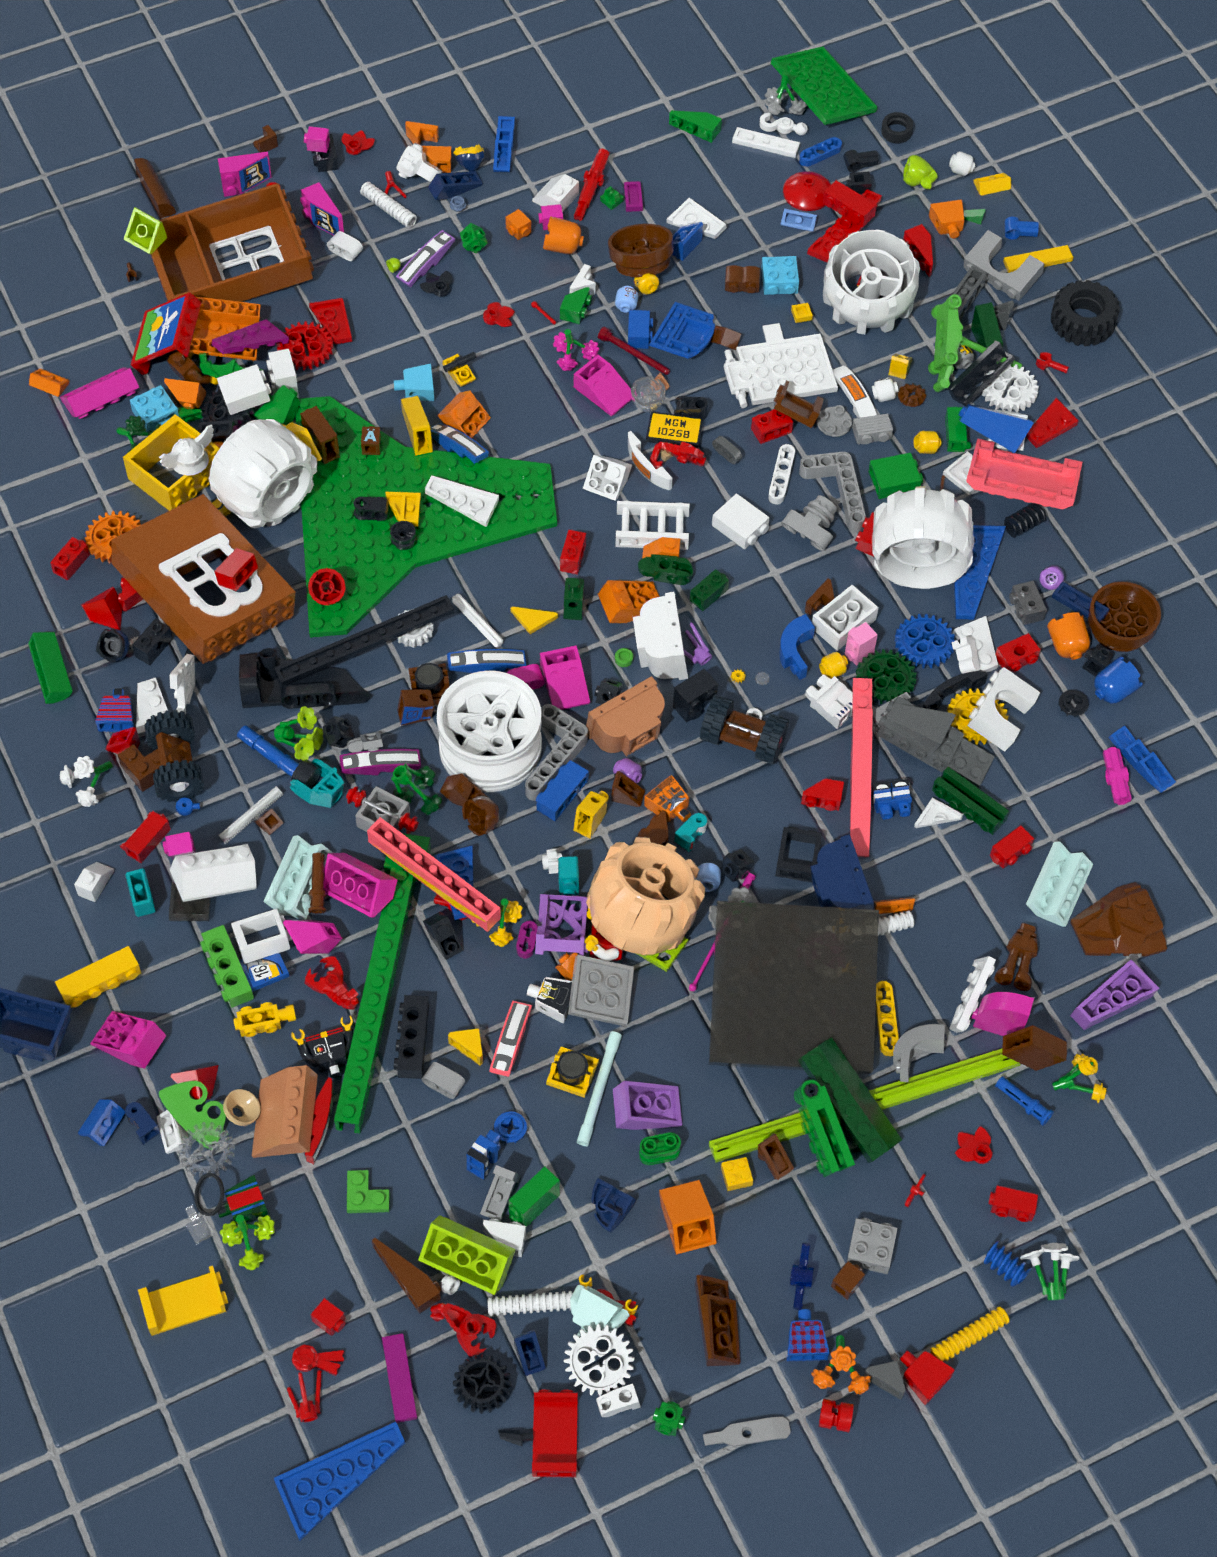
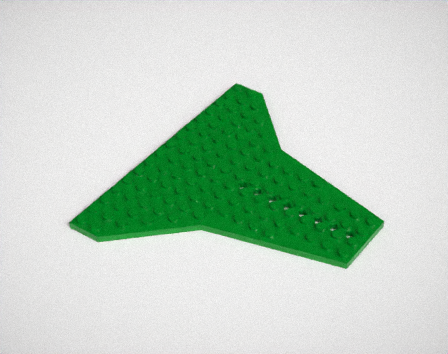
(364, 547)

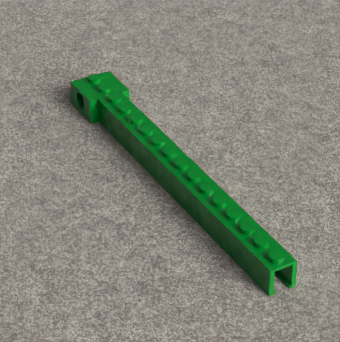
(376, 995)

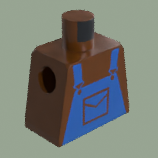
(416, 706)

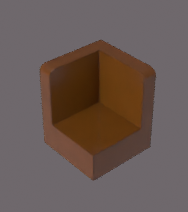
(267, 142)
(726, 337)

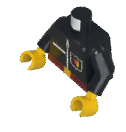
(327, 1049)

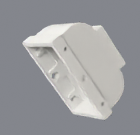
(660, 638)

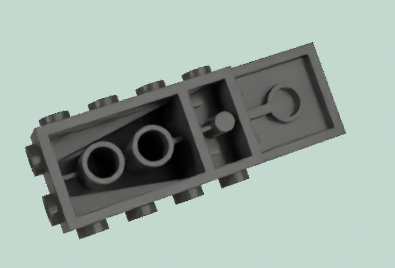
(932, 740)

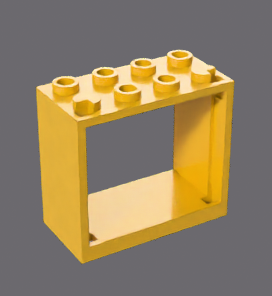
(147, 454)

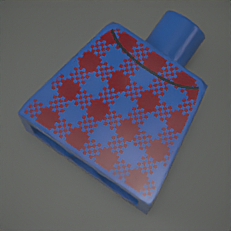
(806, 1339)

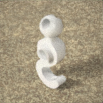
(783, 125)

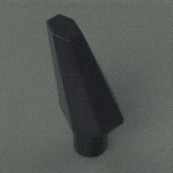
(515, 1436)

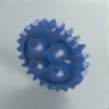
(925, 640)

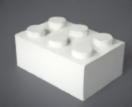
(842, 614)

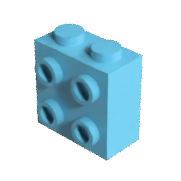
(780, 275)
(153, 407)

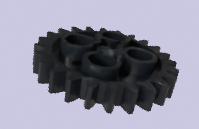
(217, 410)

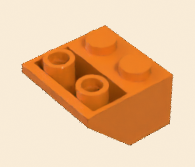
(465, 414)

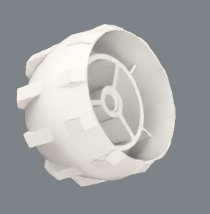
(885, 270)
(262, 472)
(923, 538)

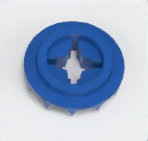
(504, 1120)

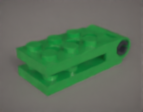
(822, 1128)

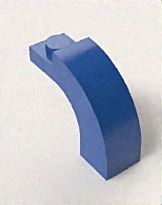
(794, 634)

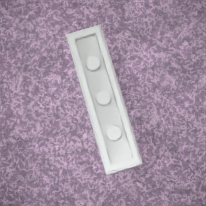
(766, 142)

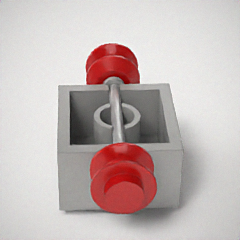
(383, 805)

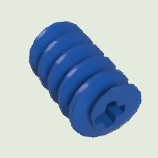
(1006, 1265)

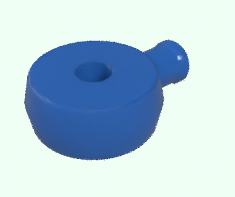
(185, 806)

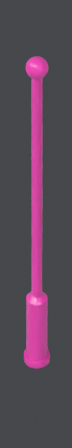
(692, 987)

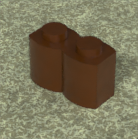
(742, 279)

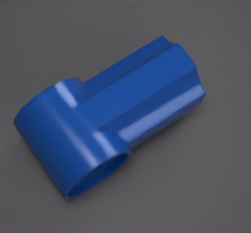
(1016, 228)

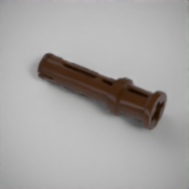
(317, 892)

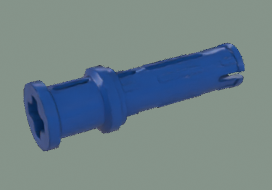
(1031, 1105)

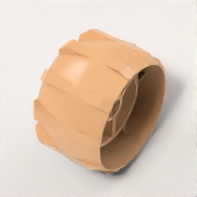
(628, 899)

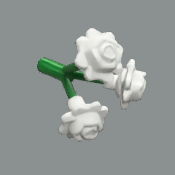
(84, 768)

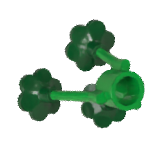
(423, 779)

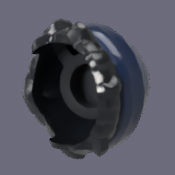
(112, 645)

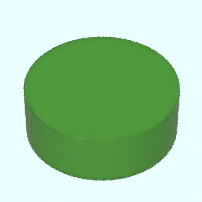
(623, 657)

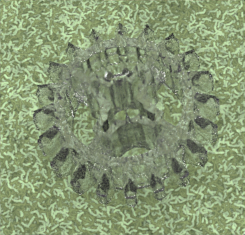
(198, 1154)

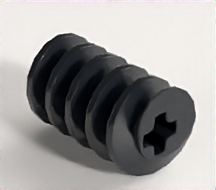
(1024, 520)

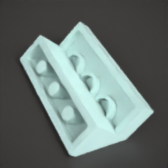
(294, 879)
(1059, 884)

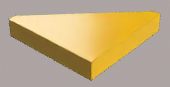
(533, 619)

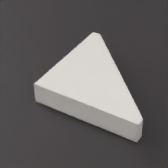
(937, 813)

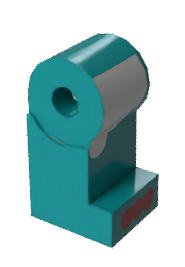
(692, 828)

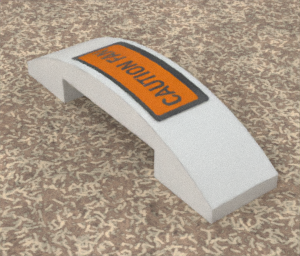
(854, 391)
(656, 476)

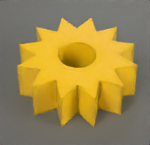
(738, 673)

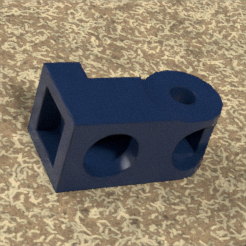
(142, 1120)

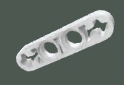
(781, 474)

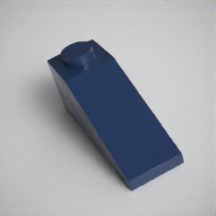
(453, 184)

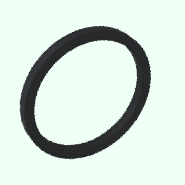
(196, 1195)

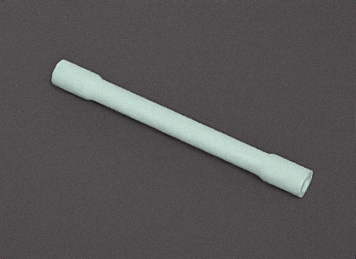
(587, 1127)

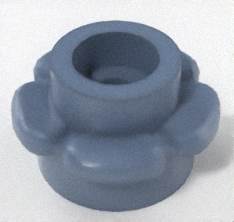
(457, 203)

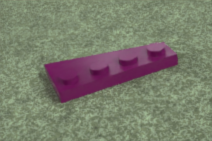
(250, 337)

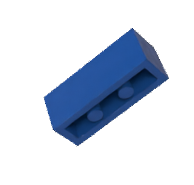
(562, 790)

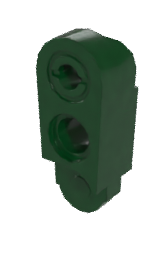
(676, 571)

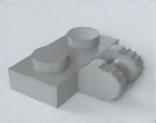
(368, 741)

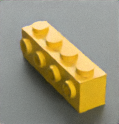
(98, 977)

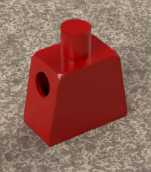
(925, 1374)

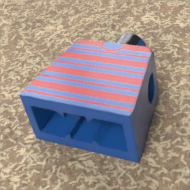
(115, 712)

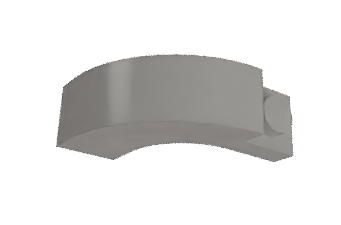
(914, 1042)

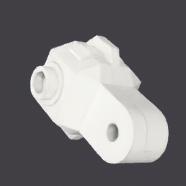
(414, 162)

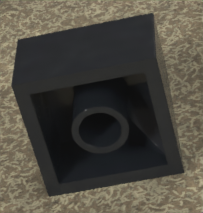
(693, 693)

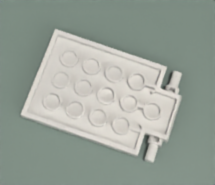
(769, 364)

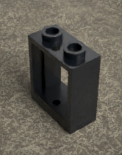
(793, 870)

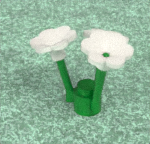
(1055, 1289)

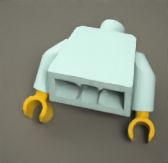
(593, 1307)

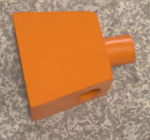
(947, 217)

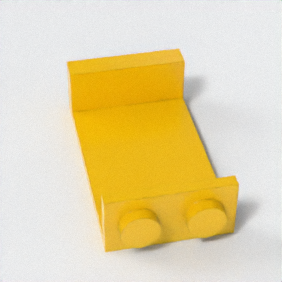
(183, 1302)

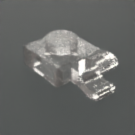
(199, 1226)

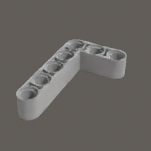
(841, 466)
(558, 753)

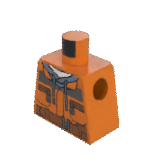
(669, 798)

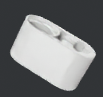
(344, 246)

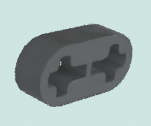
(727, 449)

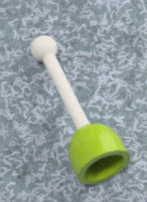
(394, 264)

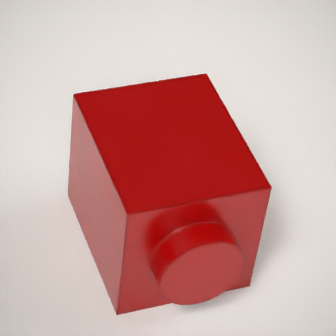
(328, 1317)

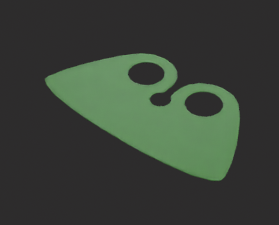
(182, 1107)

